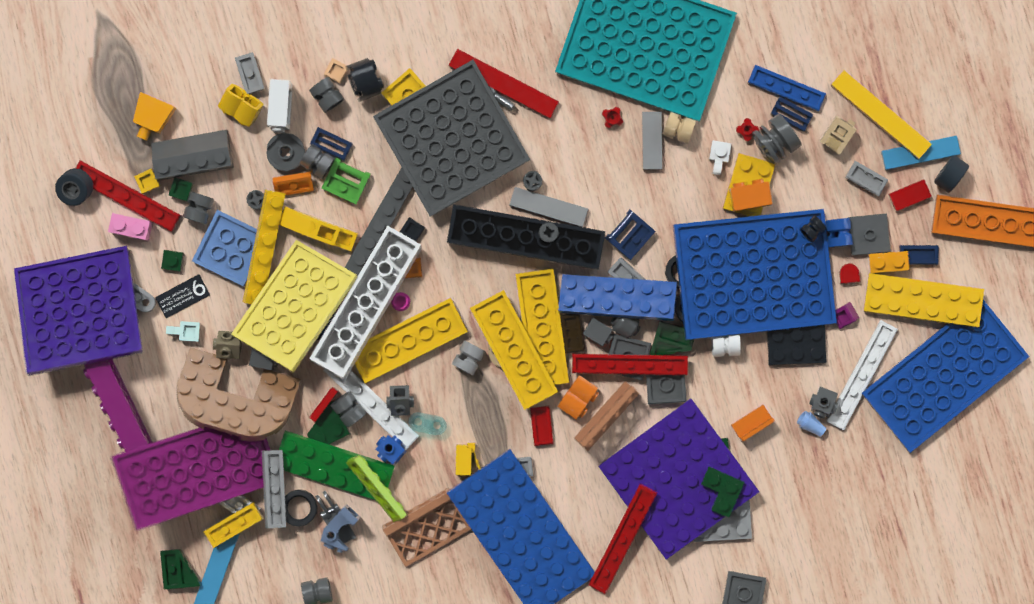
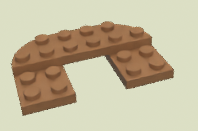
(228, 412)

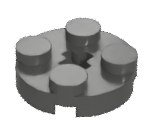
(274, 151)

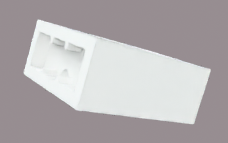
(279, 105)

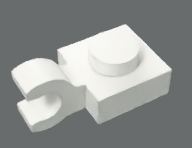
(719, 153)

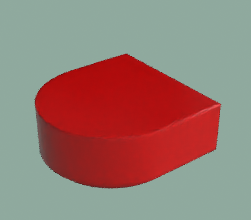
(849, 273)

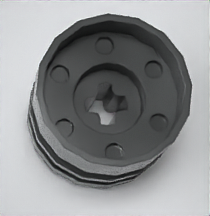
(776, 139)

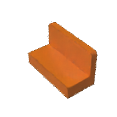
(752, 423)

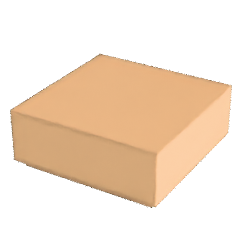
(336, 71)

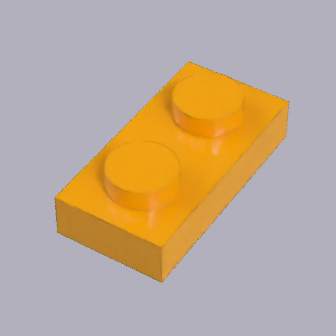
(889, 262)

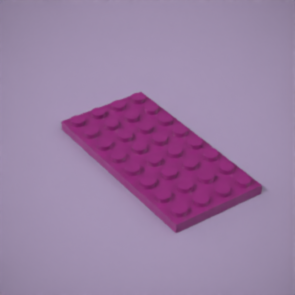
(187, 474)

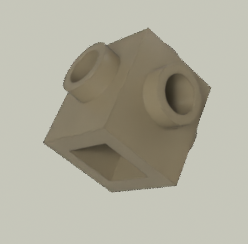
(227, 345)

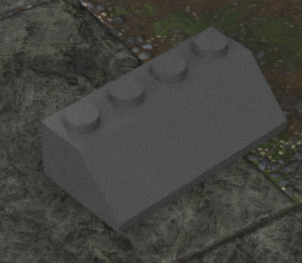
(191, 155)

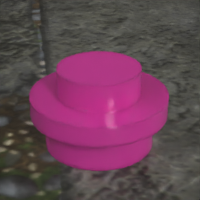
(400, 301)

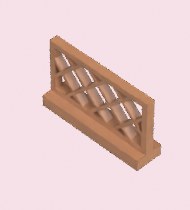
(606, 415)
(414, 516)

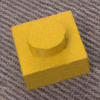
(147, 181)

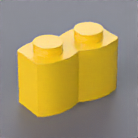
(240, 105)

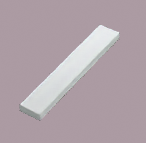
(862, 374)
(376, 408)

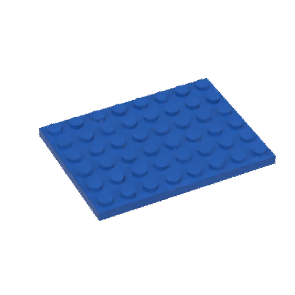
(753, 275)

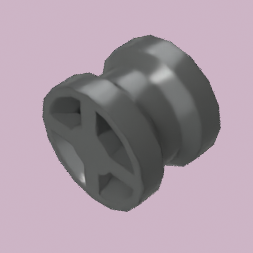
(532, 177)
(257, 202)
(548, 232)

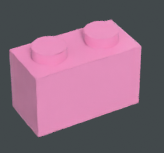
(130, 226)

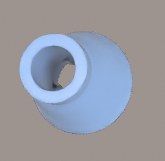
(810, 423)

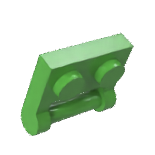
(343, 187)

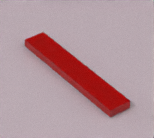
(508, 85)
(131, 198)
(629, 364)
(623, 538)

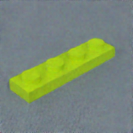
(376, 488)

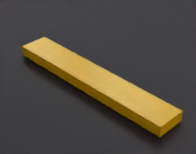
(881, 114)

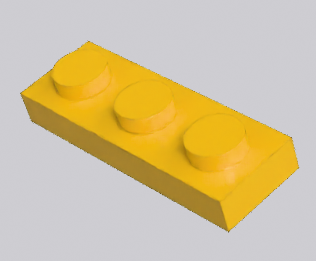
(233, 524)

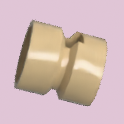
(679, 127)

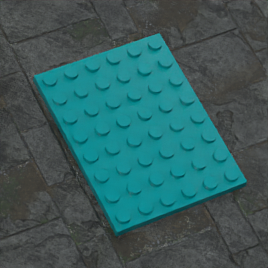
(649, 50)

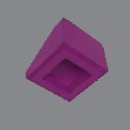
(846, 315)

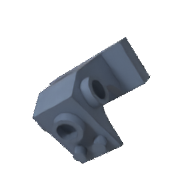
(344, 517)

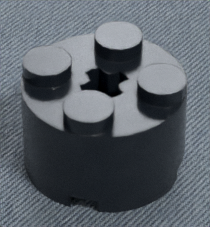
(364, 79)

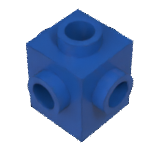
(395, 454)

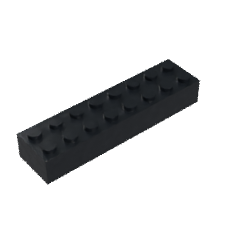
(521, 237)

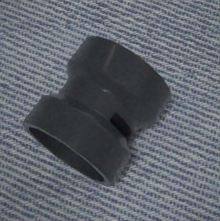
(813, 229)

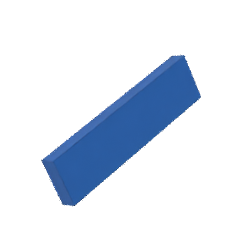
(786, 88)

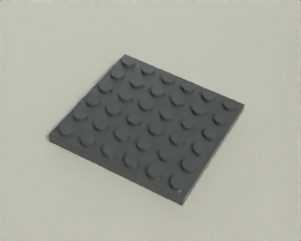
(451, 138)

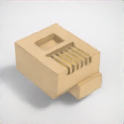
(838, 134)

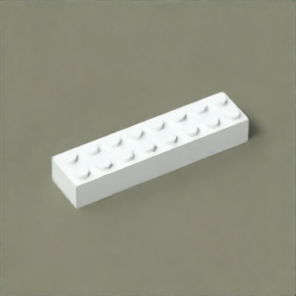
(366, 302)

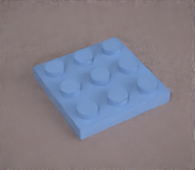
(227, 248)

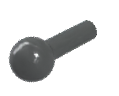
(503, 101)

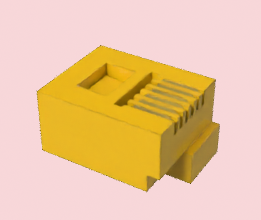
(464, 458)

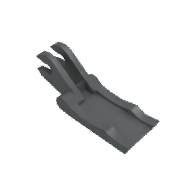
(345, 532)

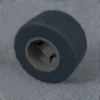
(951, 174)
(74, 187)

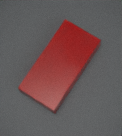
(909, 195)
(323, 404)
(541, 425)

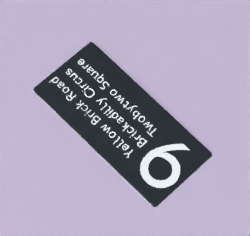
(182, 296)

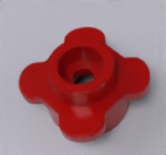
(616, 113)
(742, 129)

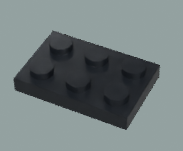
(797, 345)

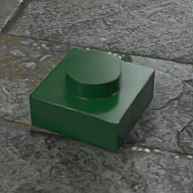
(180, 189)
(172, 260)

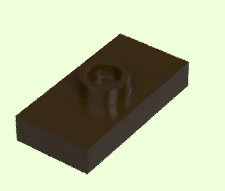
(572, 333)

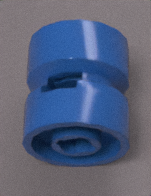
(839, 232)

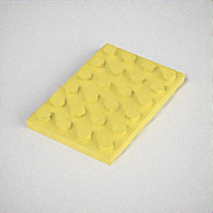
(294, 306)

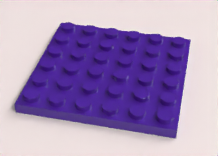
(77, 310)
(673, 462)

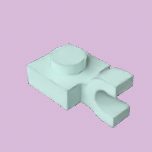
(187, 331)

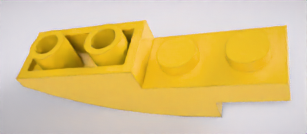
(317, 228)

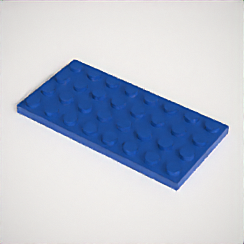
(944, 377)
(521, 531)

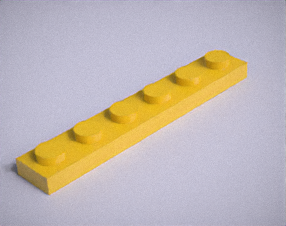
(264, 244)

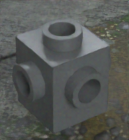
(826, 396)
(400, 400)

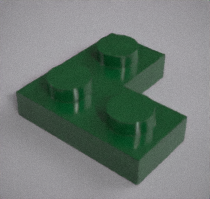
(728, 489)

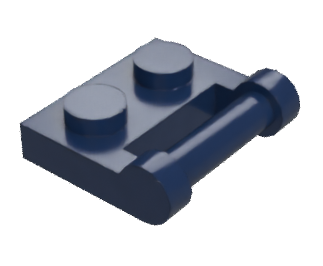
(635, 239)

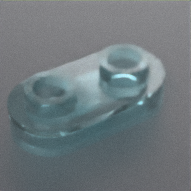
(427, 423)

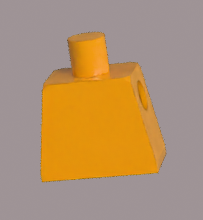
(151, 115)

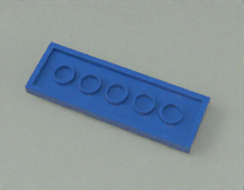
(617, 297)

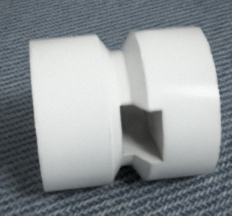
(726, 344)

